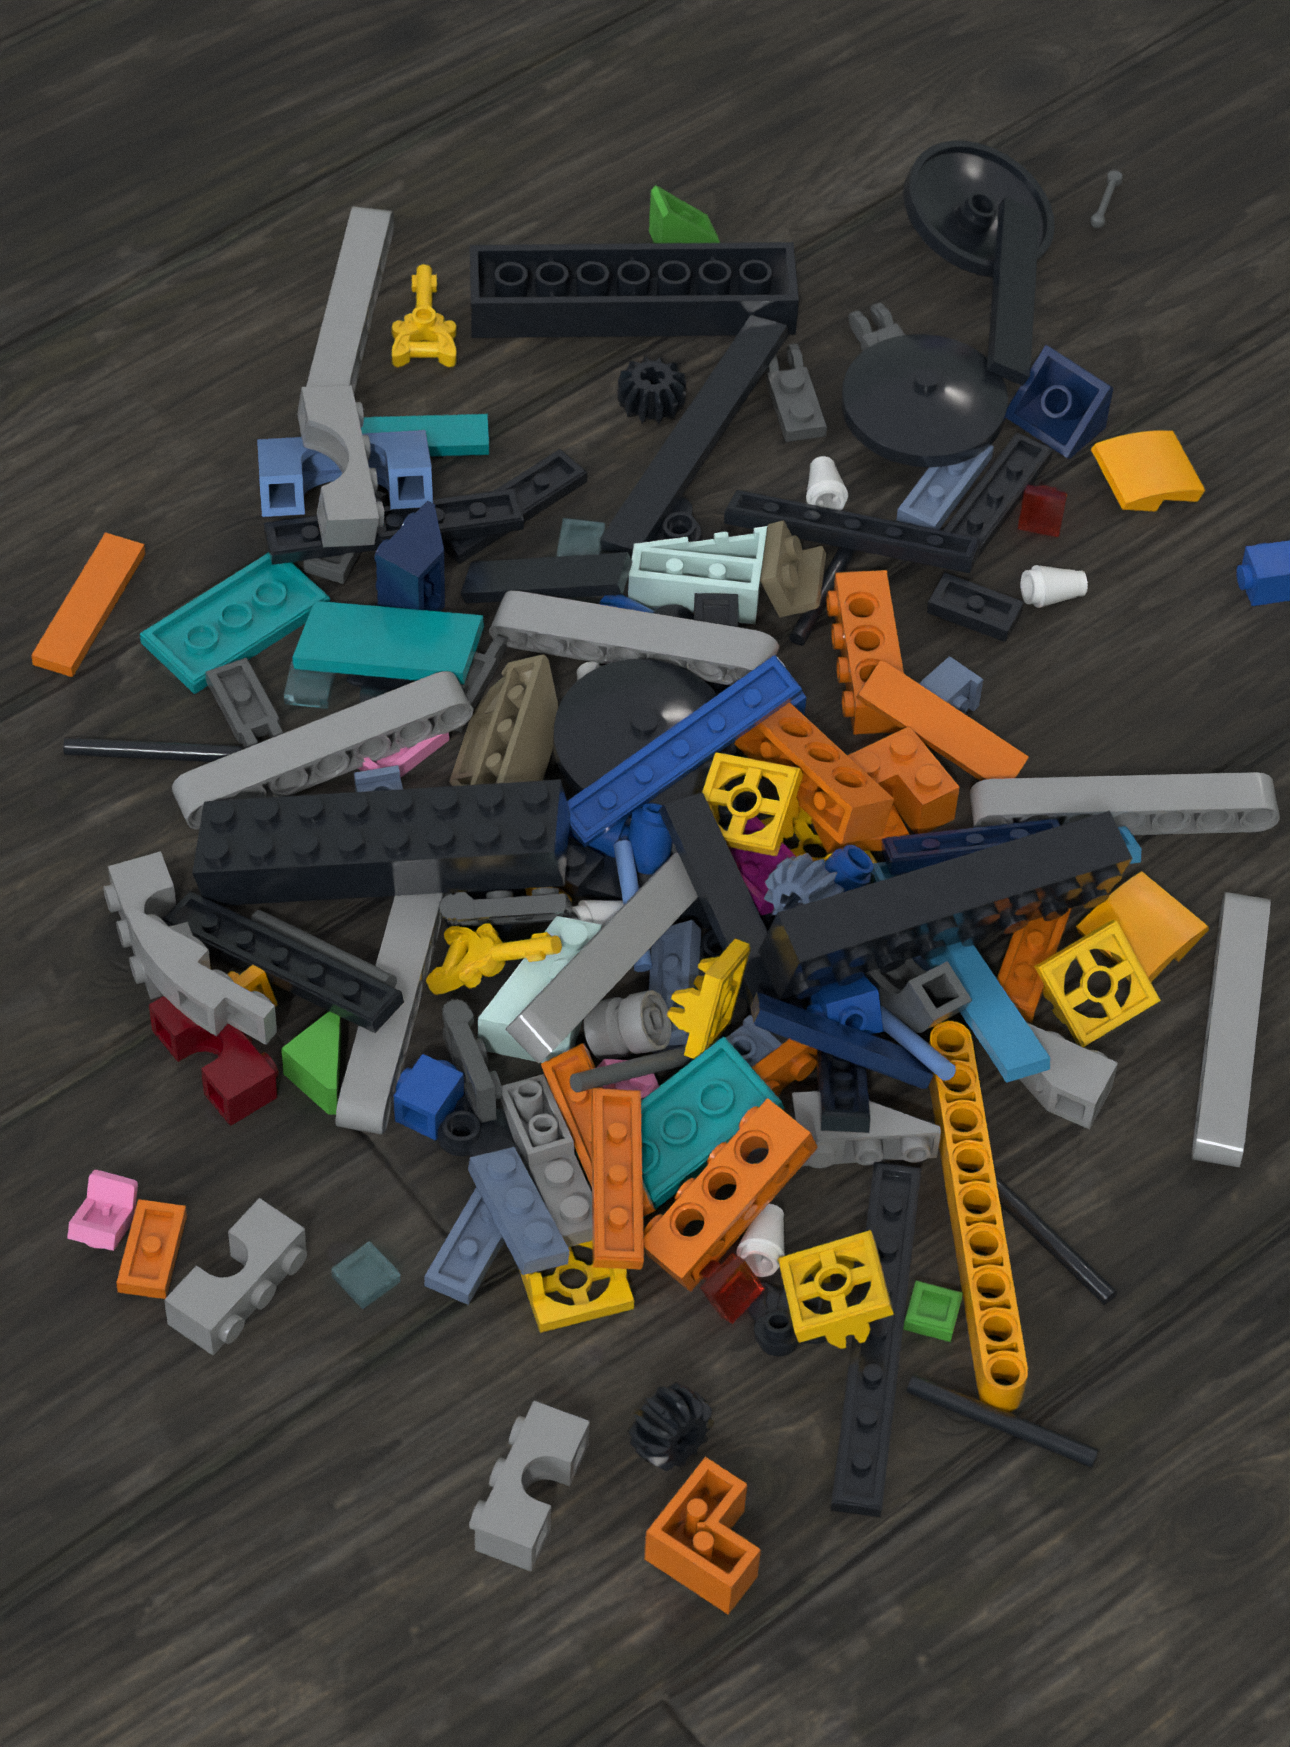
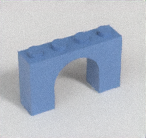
(291, 470)

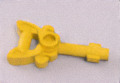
(424, 331)
(484, 956)

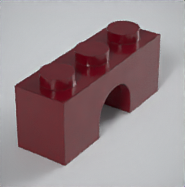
(235, 1081)

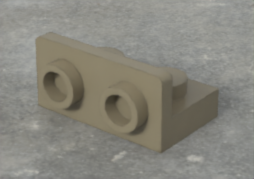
(791, 574)

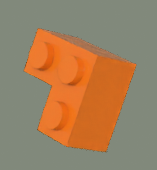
(913, 777)
(696, 1541)

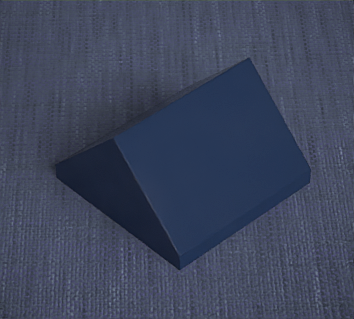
(1061, 403)

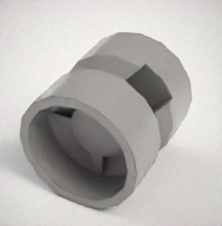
(628, 1025)

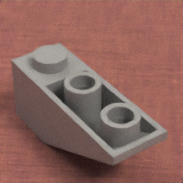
(1076, 1079)
(890, 1136)

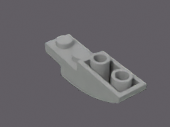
(183, 975)
(549, 1156)

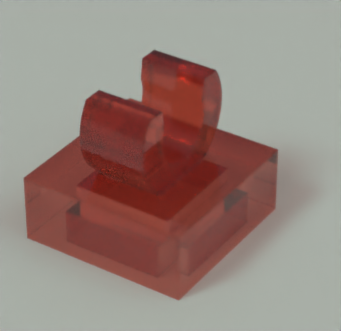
(1042, 510)
(730, 1286)

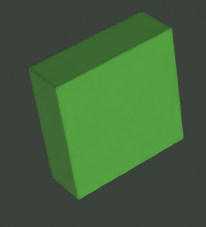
(933, 1311)

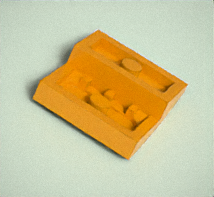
(1147, 470)
(1152, 922)

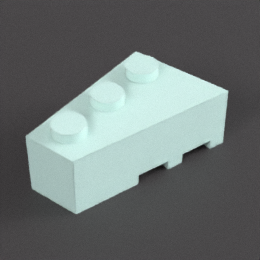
(676, 569)
(526, 984)

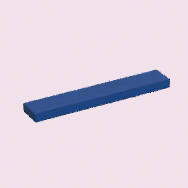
(681, 750)

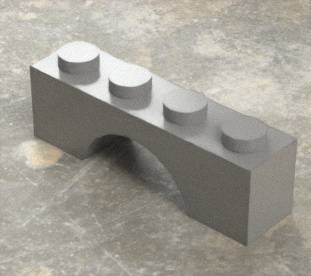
(332, 425)

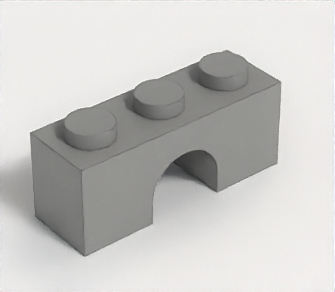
(148, 888)
(215, 1308)
(544, 1447)

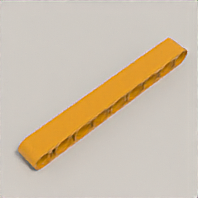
(977, 1231)

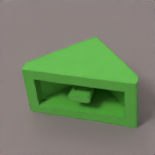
(677, 221)
(314, 1061)

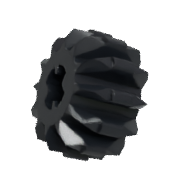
(651, 390)
(671, 1426)

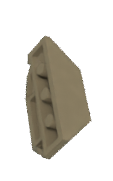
(510, 728)

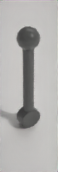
(1114, 179)

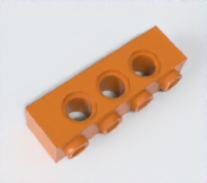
(864, 635)
(832, 785)
(727, 1219)

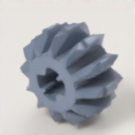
(799, 882)

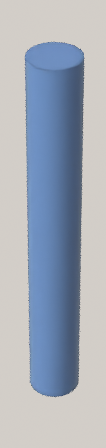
(629, 886)
(917, 1046)

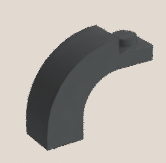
(920, 996)

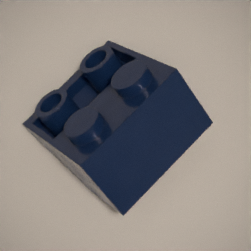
(412, 564)

